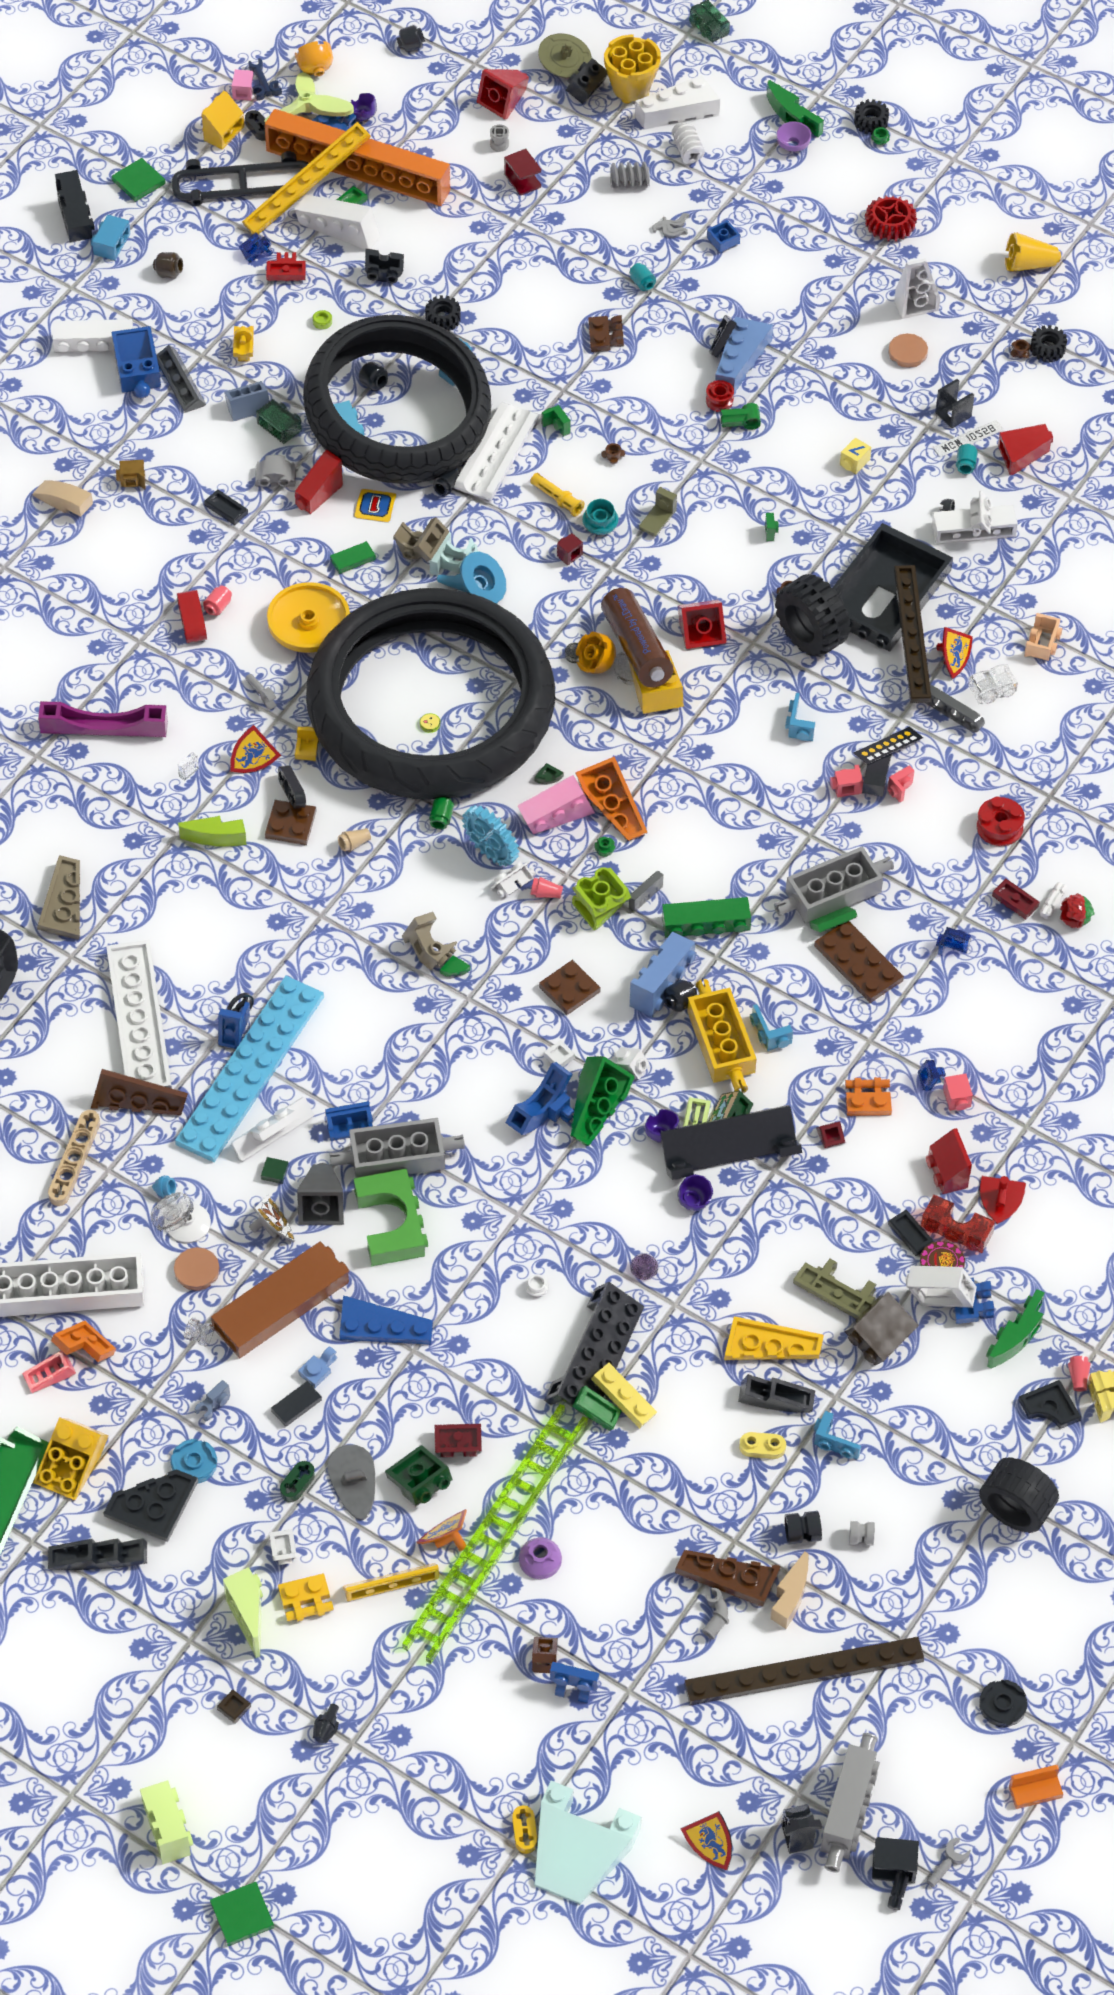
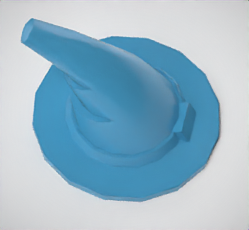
(479, 576)

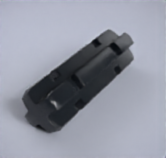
(898, 1890)

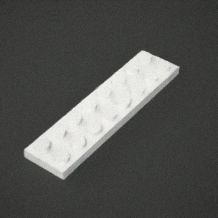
(138, 1012)

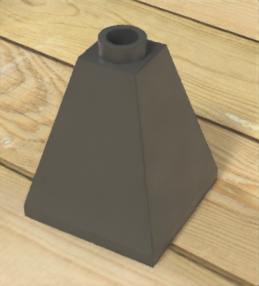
(320, 1197)

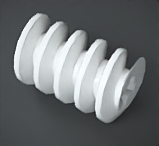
(688, 142)

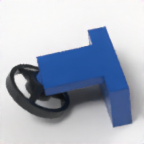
(234, 1021)

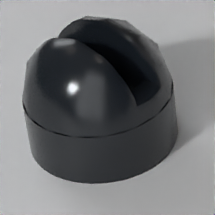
(948, 505)

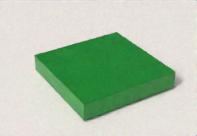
(138, 179)
(242, 1913)

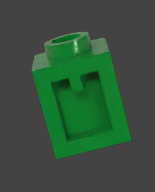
(558, 418)

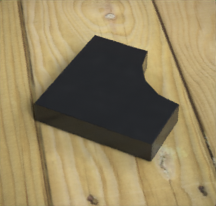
(722, 334)
(1050, 1403)

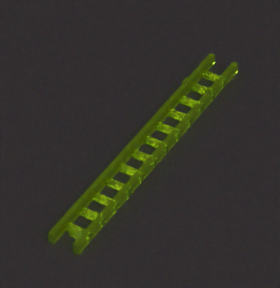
(479, 1535)

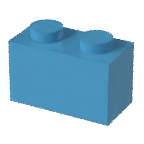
(111, 237)

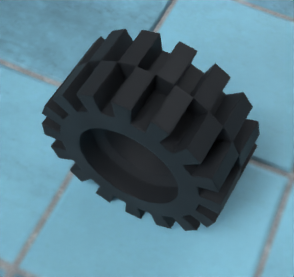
(874, 109)
(443, 305)
(1048, 335)

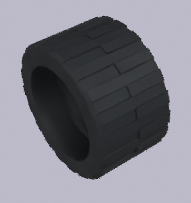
(1019, 1495)

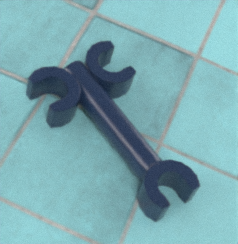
(264, 88)

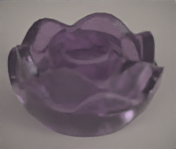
(641, 1272)

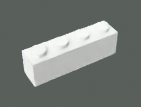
(86, 334)
(956, 525)

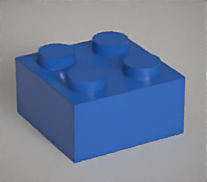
(723, 236)

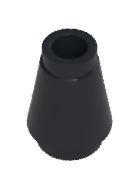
(445, 483)

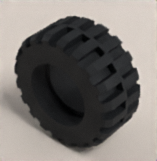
(812, 615)

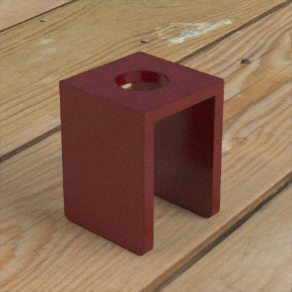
(521, 171)

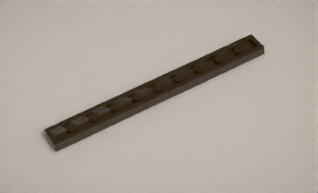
(804, 1670)

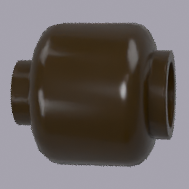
(168, 264)

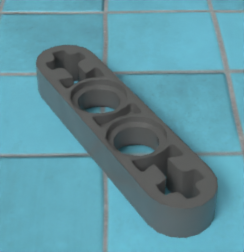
(955, 710)

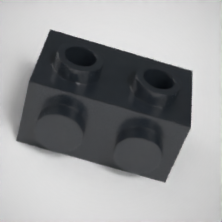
(587, 81)

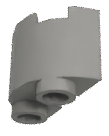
(275, 470)

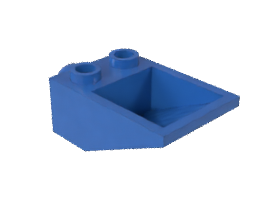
(136, 360)

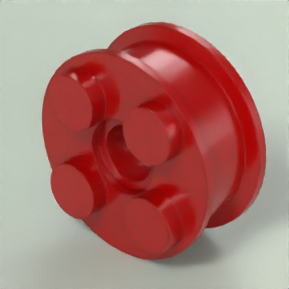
(1000, 821)

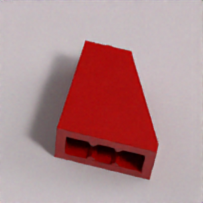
(1024, 446)
(320, 483)

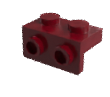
(458, 1438)

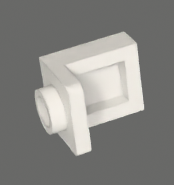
(631, 1060)
(283, 1546)

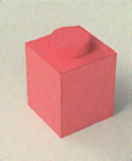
(957, 1092)

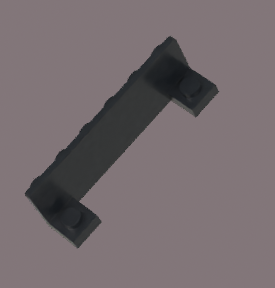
(729, 1140)
(601, 1342)

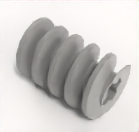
(629, 174)

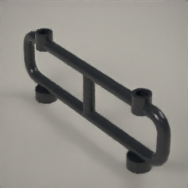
(194, 169)

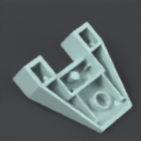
(576, 1852)

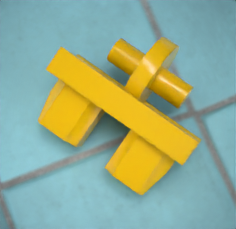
(243, 343)

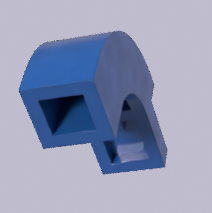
(534, 1111)

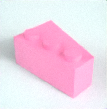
(556, 806)

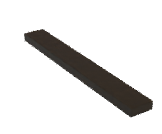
(912, 634)

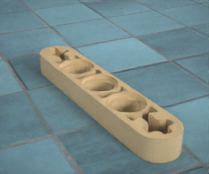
(74, 1148)

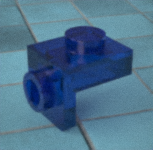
(255, 246)
(953, 939)

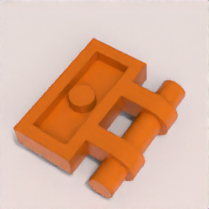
(868, 1103)

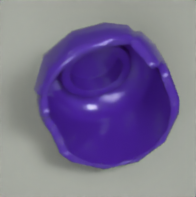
(365, 106)
(662, 1121)
(695, 1192)

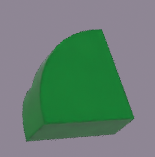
(454, 966)

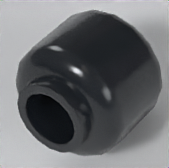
(410, 38)
(373, 376)
(677, 995)

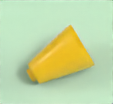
(1030, 253)

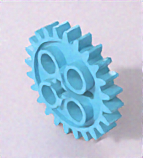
(490, 835)

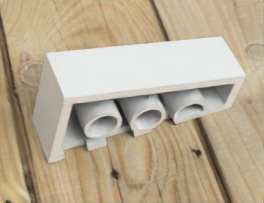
(678, 103)
(340, 220)

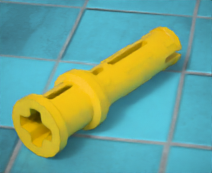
(563, 498)

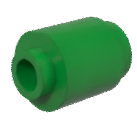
(441, 813)

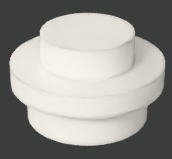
(537, 1285)

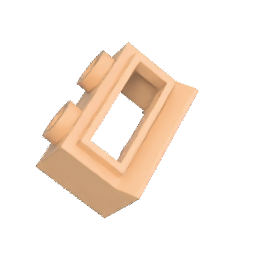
(1046, 624)

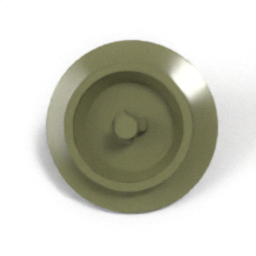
(563, 54)

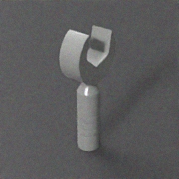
(266, 694)
(952, 1857)

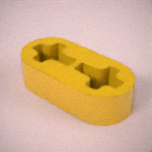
(530, 1829)

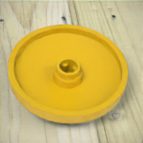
(305, 615)

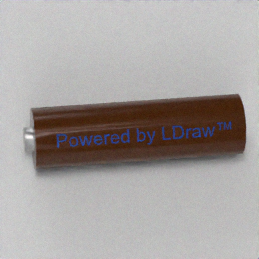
(637, 637)

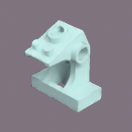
(446, 554)

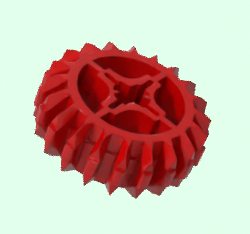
(890, 218)

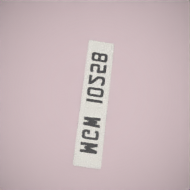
(968, 438)

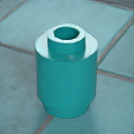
(642, 277)
(966, 458)

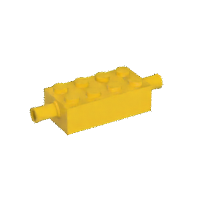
(721, 1035)

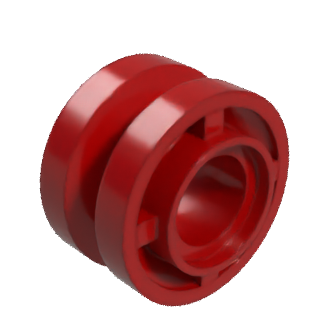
(719, 395)

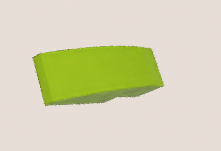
(213, 832)

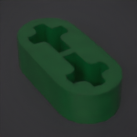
(293, 1478)

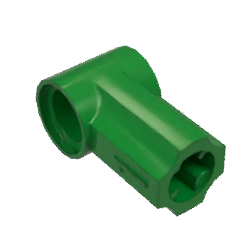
(746, 416)

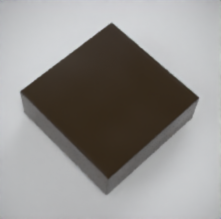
(233, 1706)

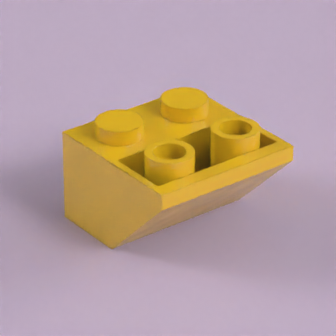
(222, 121)

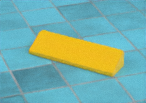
(391, 1582)

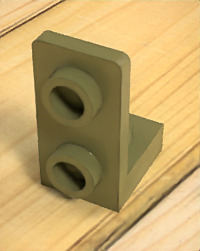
(661, 513)

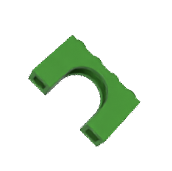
(396, 1190)

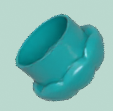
(600, 517)

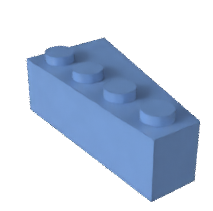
(742, 350)
(662, 971)

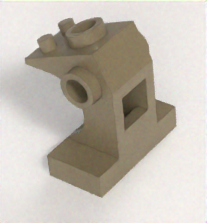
(418, 544)
(420, 938)

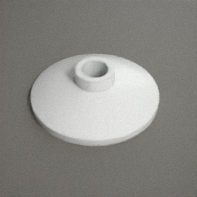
(195, 1228)

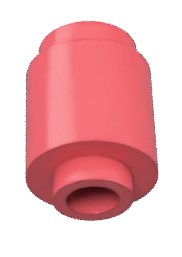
(217, 600)

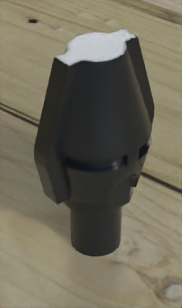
(326, 1725)

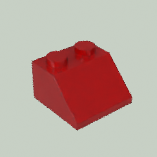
(702, 624)
(949, 1162)

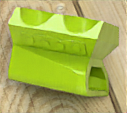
(599, 896)

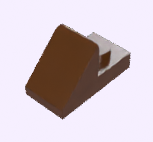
(544, 1654)

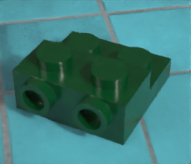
(419, 1475)

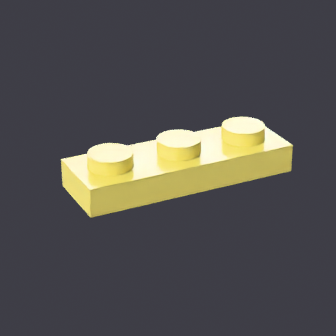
(624, 1395)

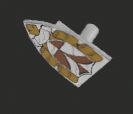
(272, 1220)

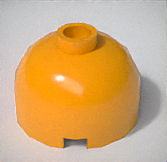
(314, 58)
(595, 653)

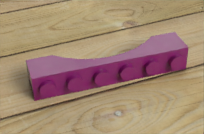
(64, 719)

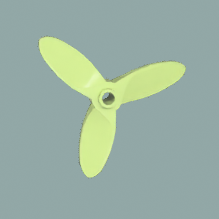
(319, 104)

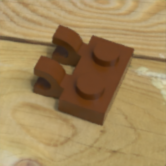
(599, 332)

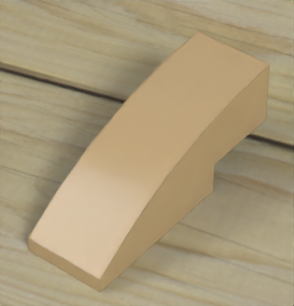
(64, 496)
(791, 1592)

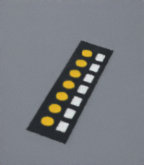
(888, 745)

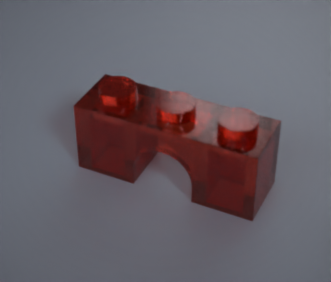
(972, 1234)

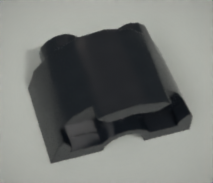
(383, 267)

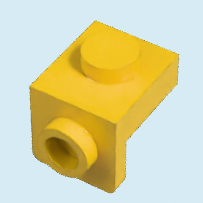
(306, 744)

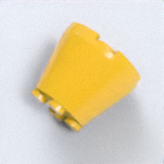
(631, 66)

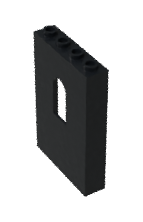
(876, 568)

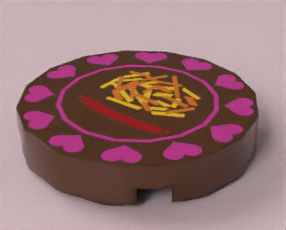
(942, 1254)

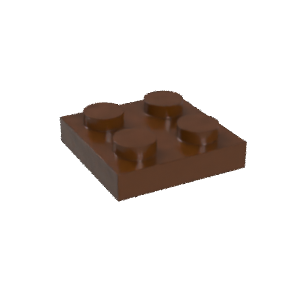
(289, 823)
(569, 987)

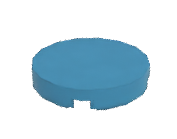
(195, 1459)

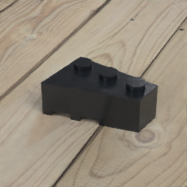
(73, 206)

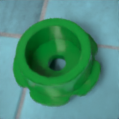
(880, 136)
(604, 850)

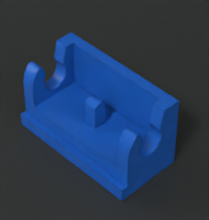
(347, 1117)

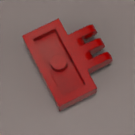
(286, 268)

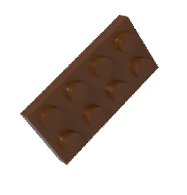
(858, 961)

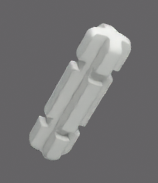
(1053, 900)

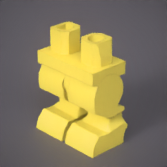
(1099, 1386)

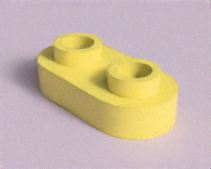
(762, 1446)

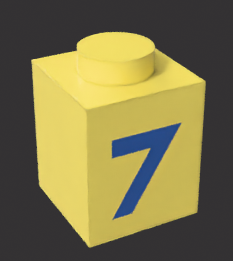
(855, 456)

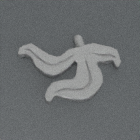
(666, 226)

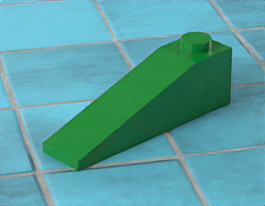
(598, 1093)

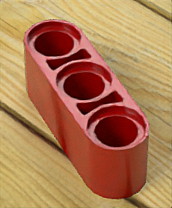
(191, 616)

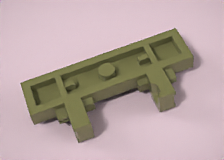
(825, 1286)

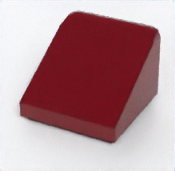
(831, 1134)

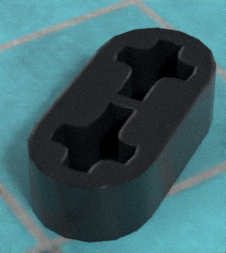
(253, 126)

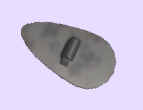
(353, 1479)

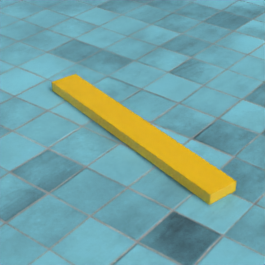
(306, 179)

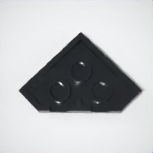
(153, 1504)

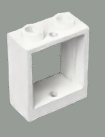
(941, 1286)

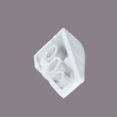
(916, 290)

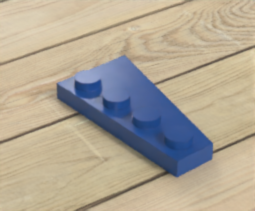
(381, 1324)

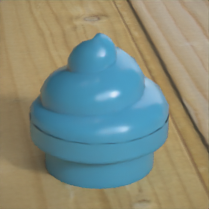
(164, 1186)

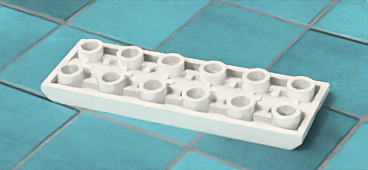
(497, 451)

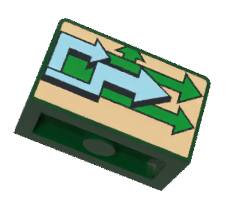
(731, 1105)

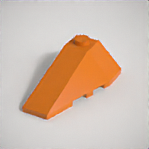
(609, 792)

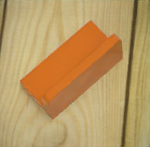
(1035, 1787)

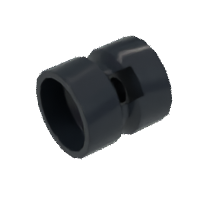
(803, 1527)

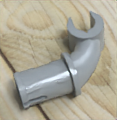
(720, 1615)

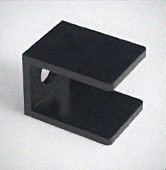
(948, 401)
(893, 1856)

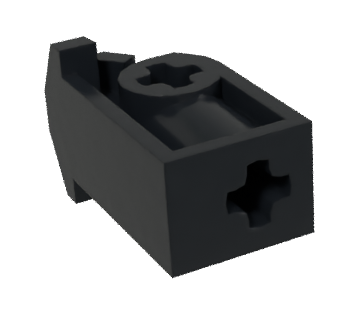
(799, 1828)

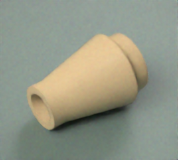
(352, 839)

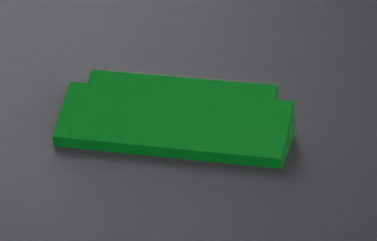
(18, 1466)

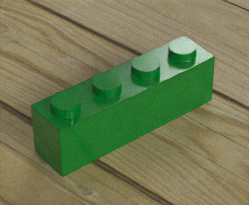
(706, 917)

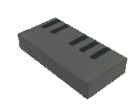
(646, 891)

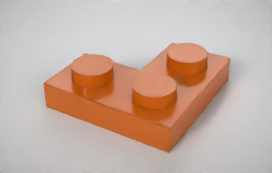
(86, 1337)

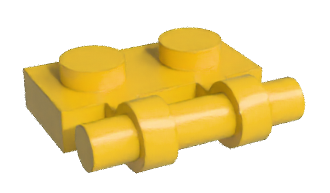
(303, 1592)

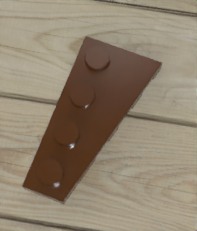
(126, 1092)
(740, 1579)

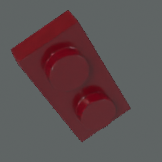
(1015, 898)

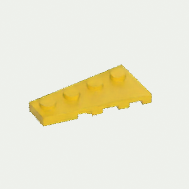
(768, 1341)

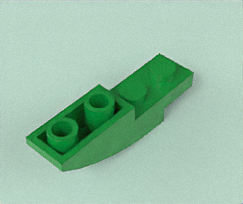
(788, 108)
(1018, 1333)

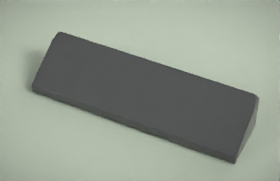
(179, 379)

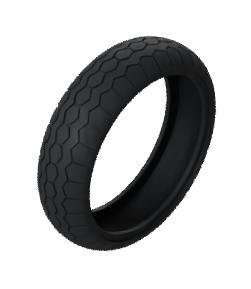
(409, 337)

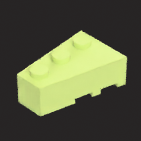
(166, 1821)

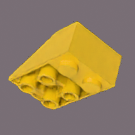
(661, 697)
(70, 1458)

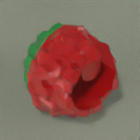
(1076, 911)

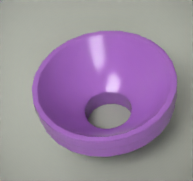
(793, 132)
(540, 1567)

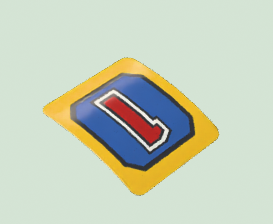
(375, 505)

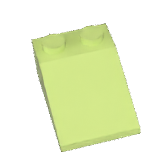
(243, 1598)

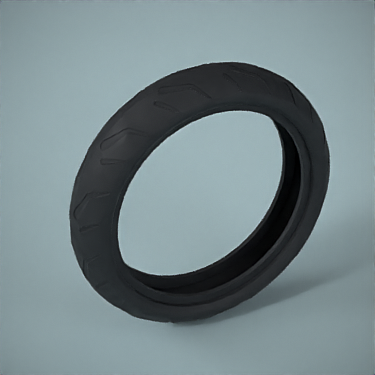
(430, 775)

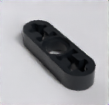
(291, 787)

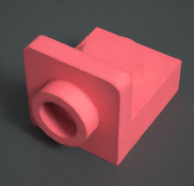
(899, 782)

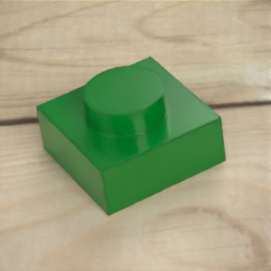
(771, 527)

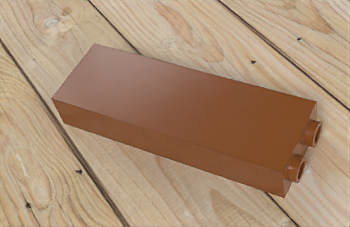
(280, 1299)

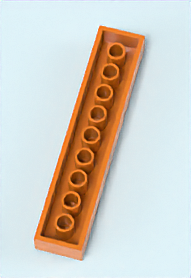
(371, 163)

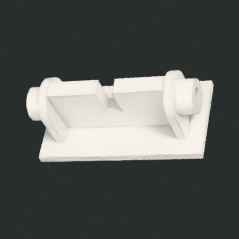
(981, 508)
(519, 873)

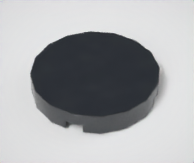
(1003, 1703)

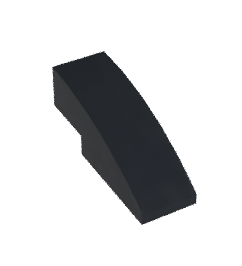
(876, 776)
(776, 1395)

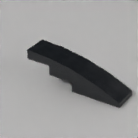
(97, 1555)

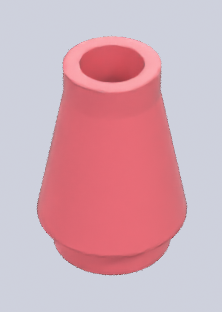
(545, 889)
(1079, 1372)

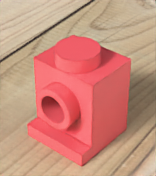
(847, 782)

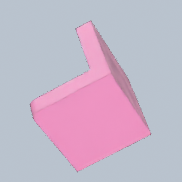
(242, 85)

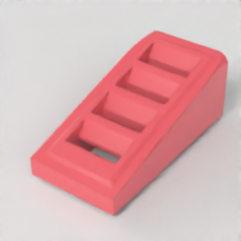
(52, 1378)

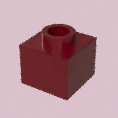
(569, 549)

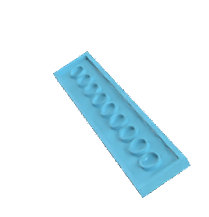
(249, 1069)

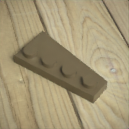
(62, 903)

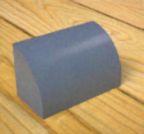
(246, 400)

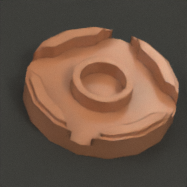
(908, 350)
(196, 1268)

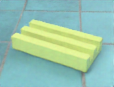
(699, 1102)

